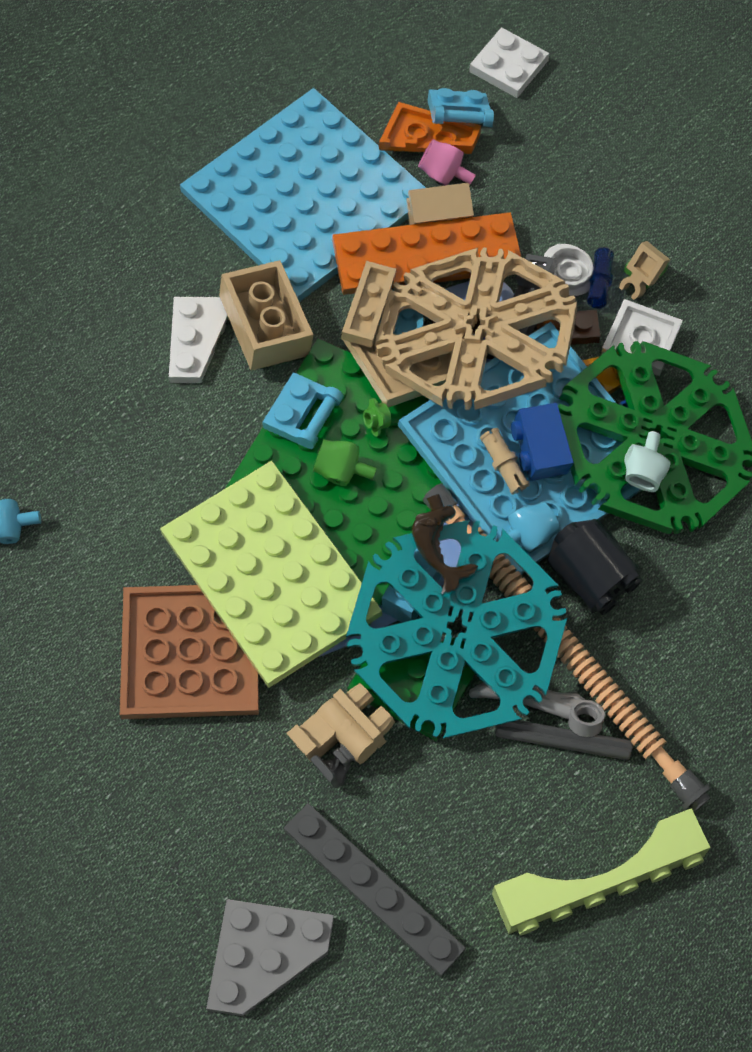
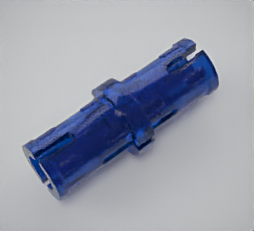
(600, 278)

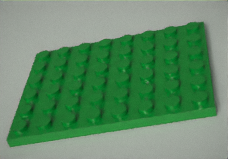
(366, 511)

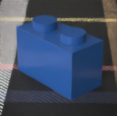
(542, 442)

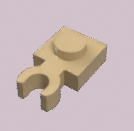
(645, 267)

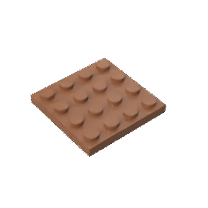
(181, 658)

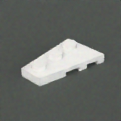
(194, 335)

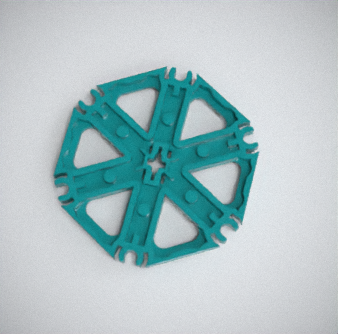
(479, 651)

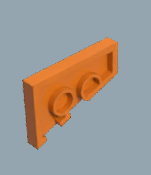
(413, 130)

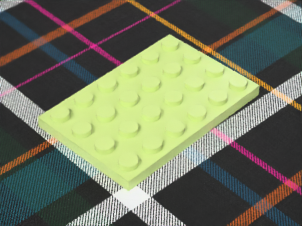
(268, 572)

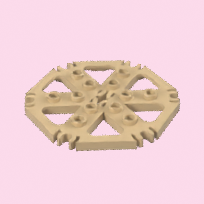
(457, 318)

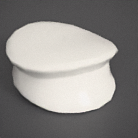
(572, 266)

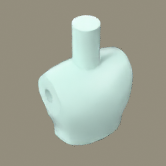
(646, 466)

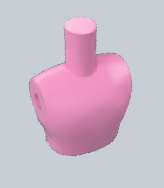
(443, 162)

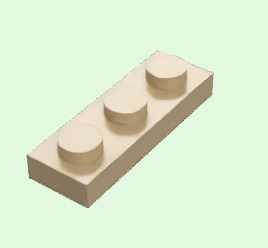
(368, 304)

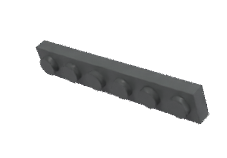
(375, 890)

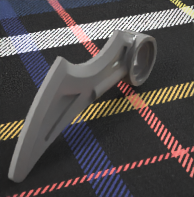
(561, 704)

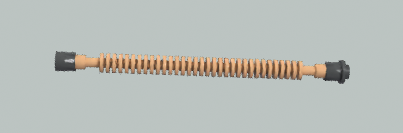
(683, 782)

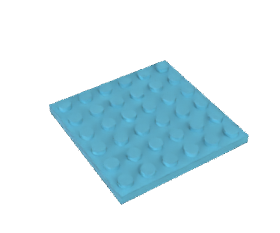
(300, 184)
(460, 460)

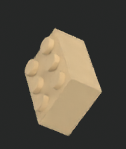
(265, 315)

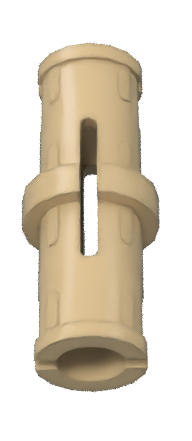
(504, 461)

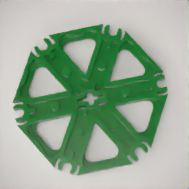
(672, 422)

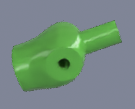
(339, 462)

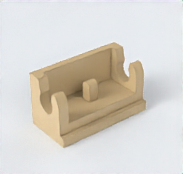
(439, 203)

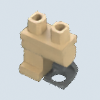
(342, 722)

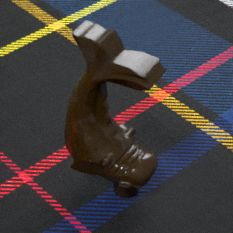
(426, 532)

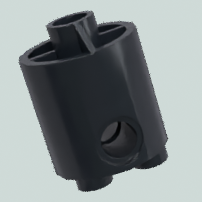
(593, 564)

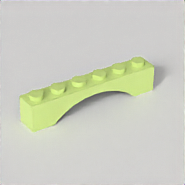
(533, 898)

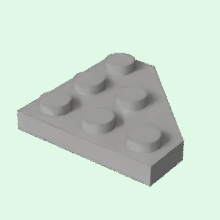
(263, 952)

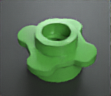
(377, 416)

